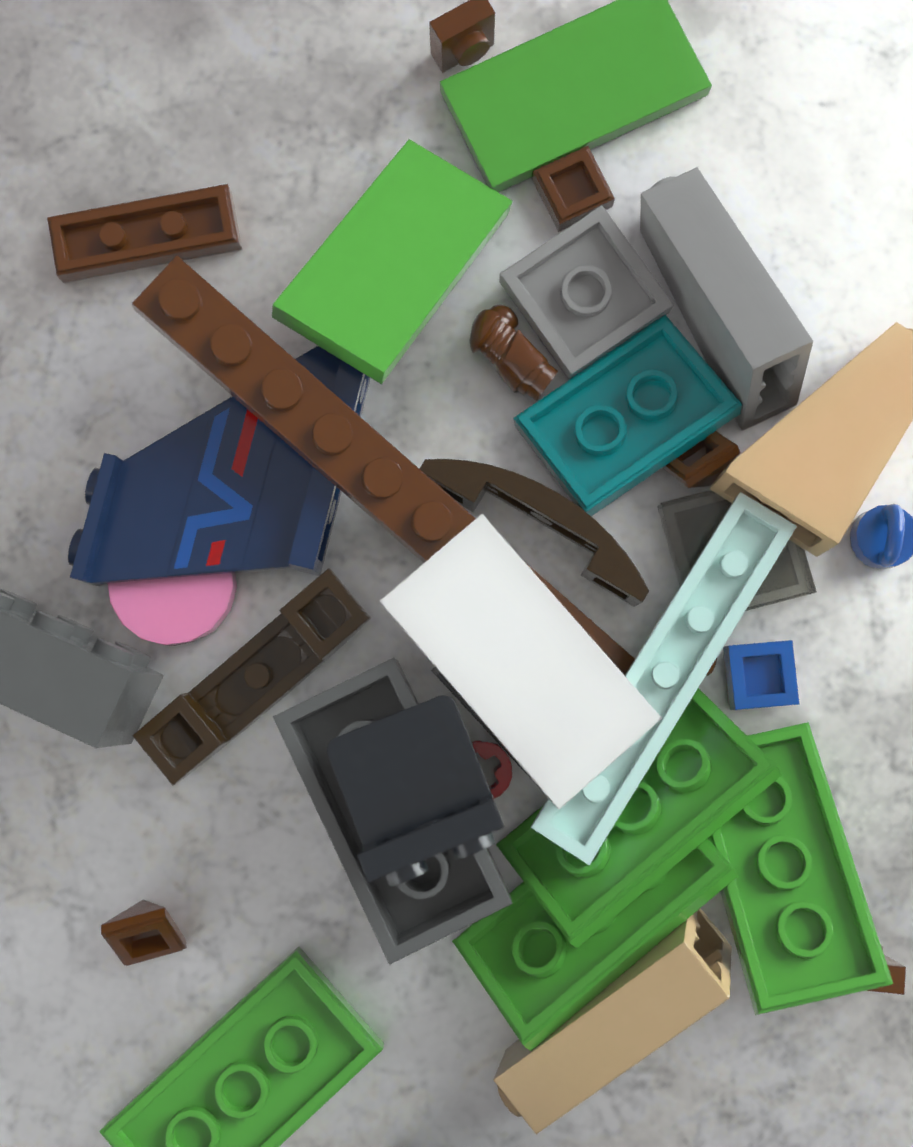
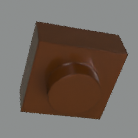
(462, 34)

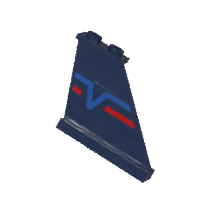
(213, 497)

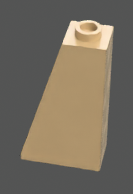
(832, 445)
(620, 1026)

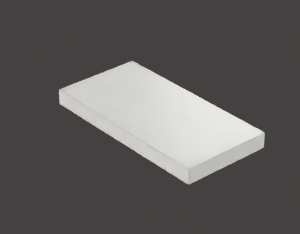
(520, 661)

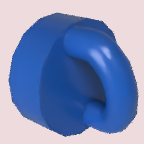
(883, 536)

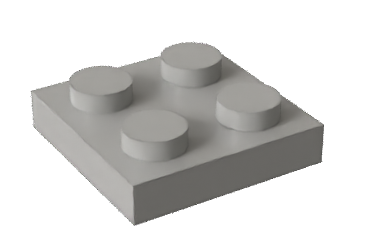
(585, 292)

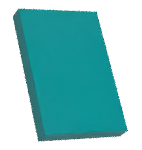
(627, 416)

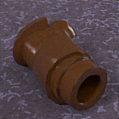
(510, 351)

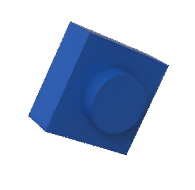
(761, 675)

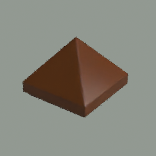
(703, 461)
(143, 933)

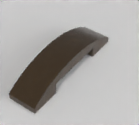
(609, 564)
(253, 678)

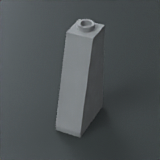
(726, 296)

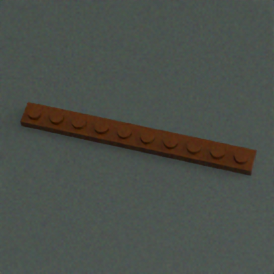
(316, 421)

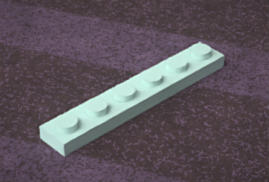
(675, 664)

